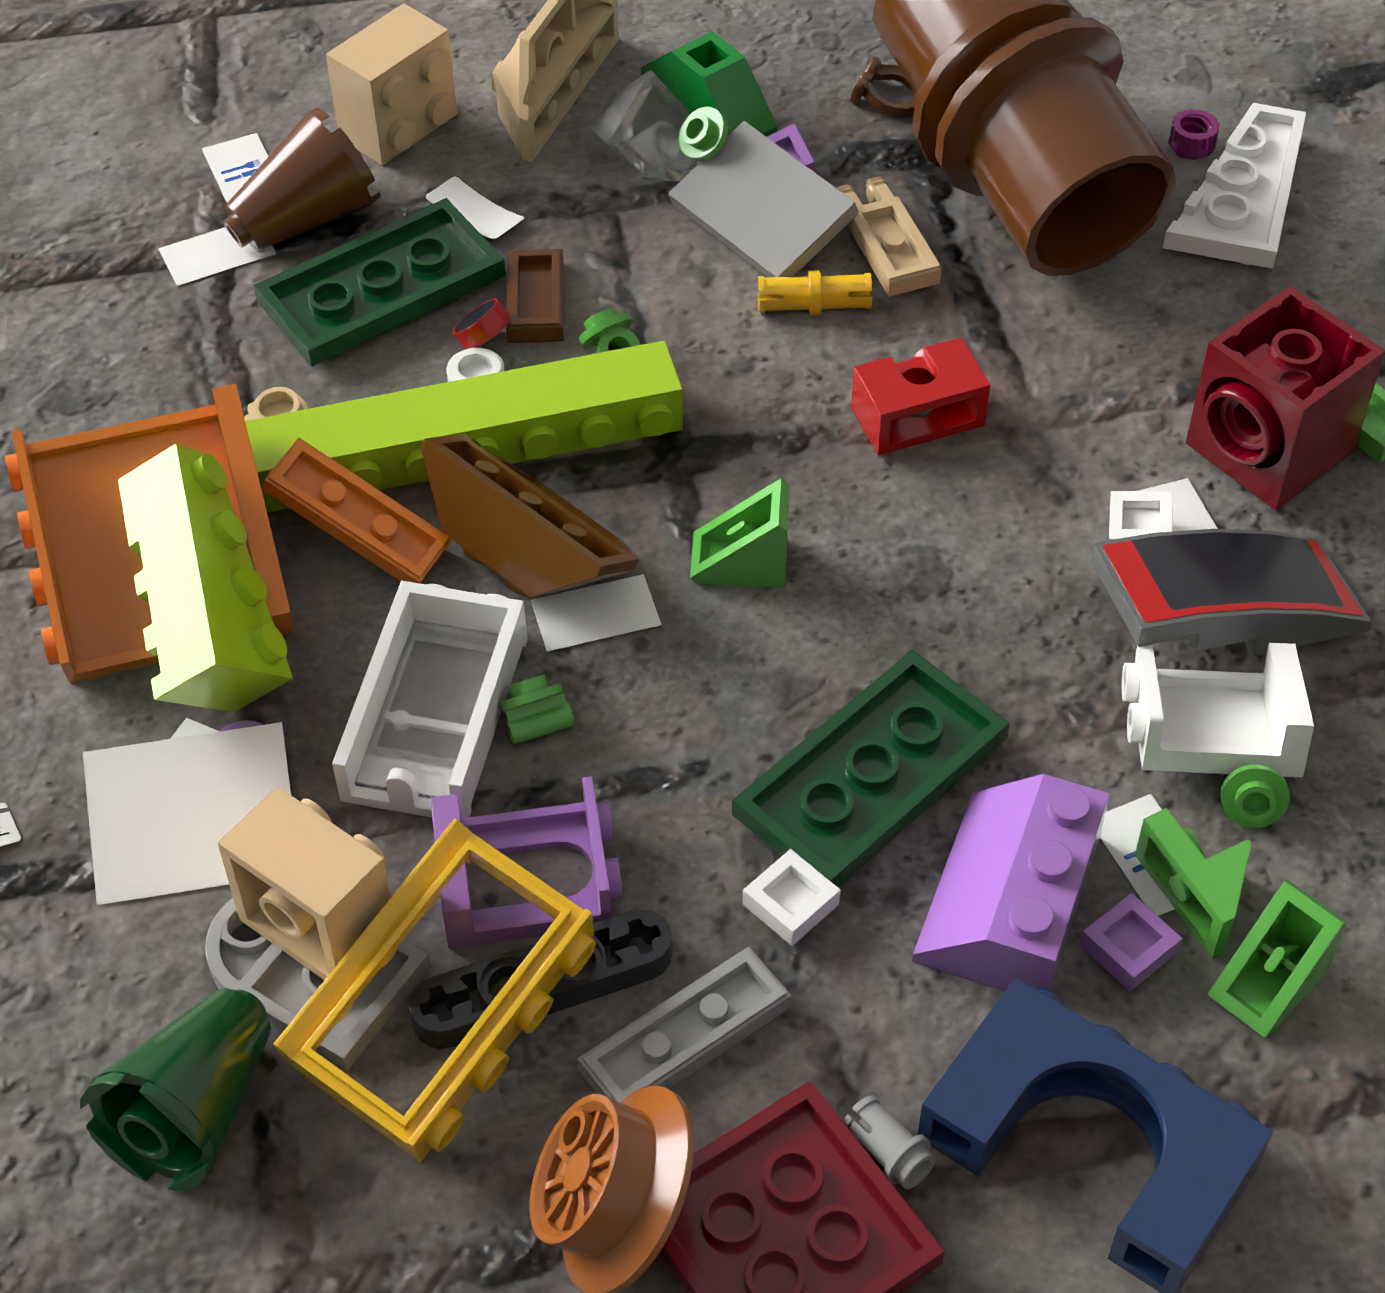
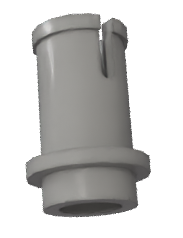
(901, 1154)

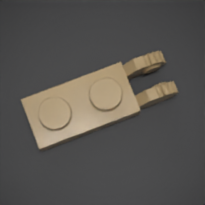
(891, 240)

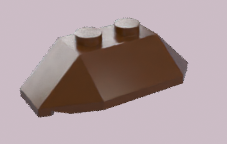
(517, 521)

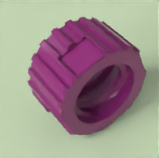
(1193, 134)

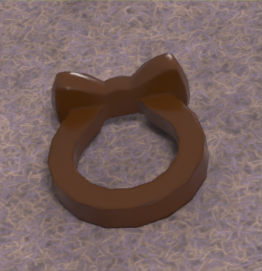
(865, 89)

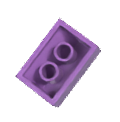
(1013, 882)

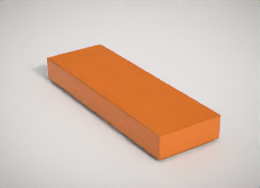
(356, 513)

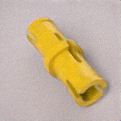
(814, 292)

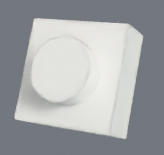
(1140, 513)
(791, 897)

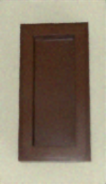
(535, 295)

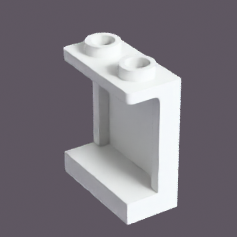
(1218, 717)

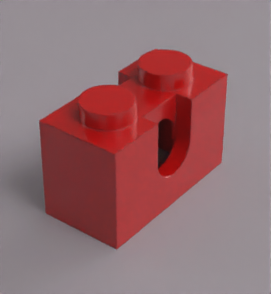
(937, 379)

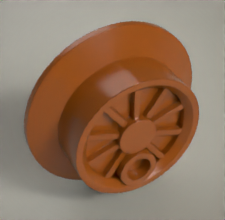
(613, 1184)

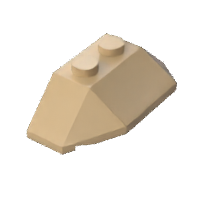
(552, 68)

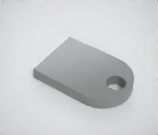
(287, 985)

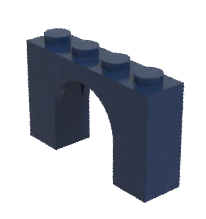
(1041, 1051)

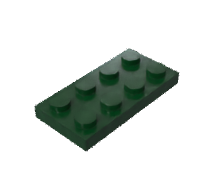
(379, 281)
(871, 768)

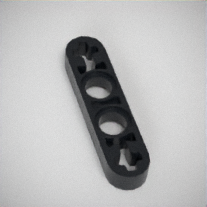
(616, 932)

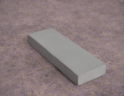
(687, 1029)

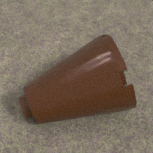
(300, 186)

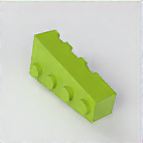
(200, 584)

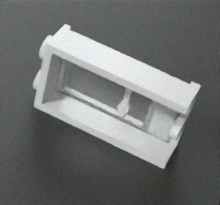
(430, 699)

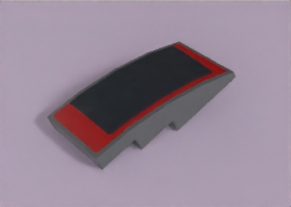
(1228, 588)

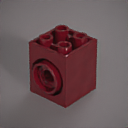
(1283, 396)

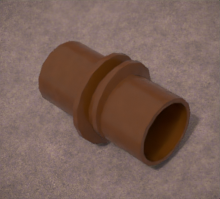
(1031, 118)

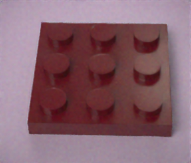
(795, 1211)

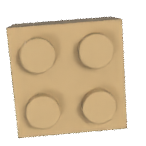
(393, 83)
(303, 879)

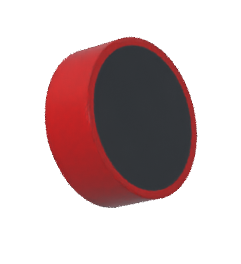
(481, 324)

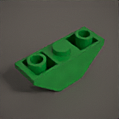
(714, 76)

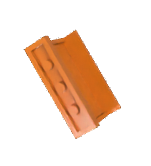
(83, 538)

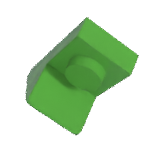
(1198, 888)

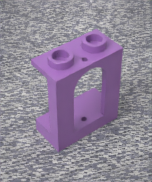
(574, 826)

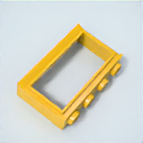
(481, 1054)

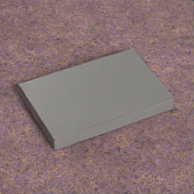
(763, 203)

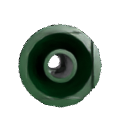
(180, 1090)

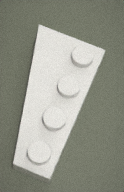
(1244, 193)

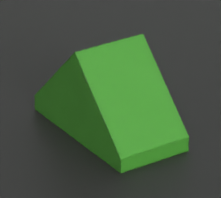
(745, 542)
(1279, 960)

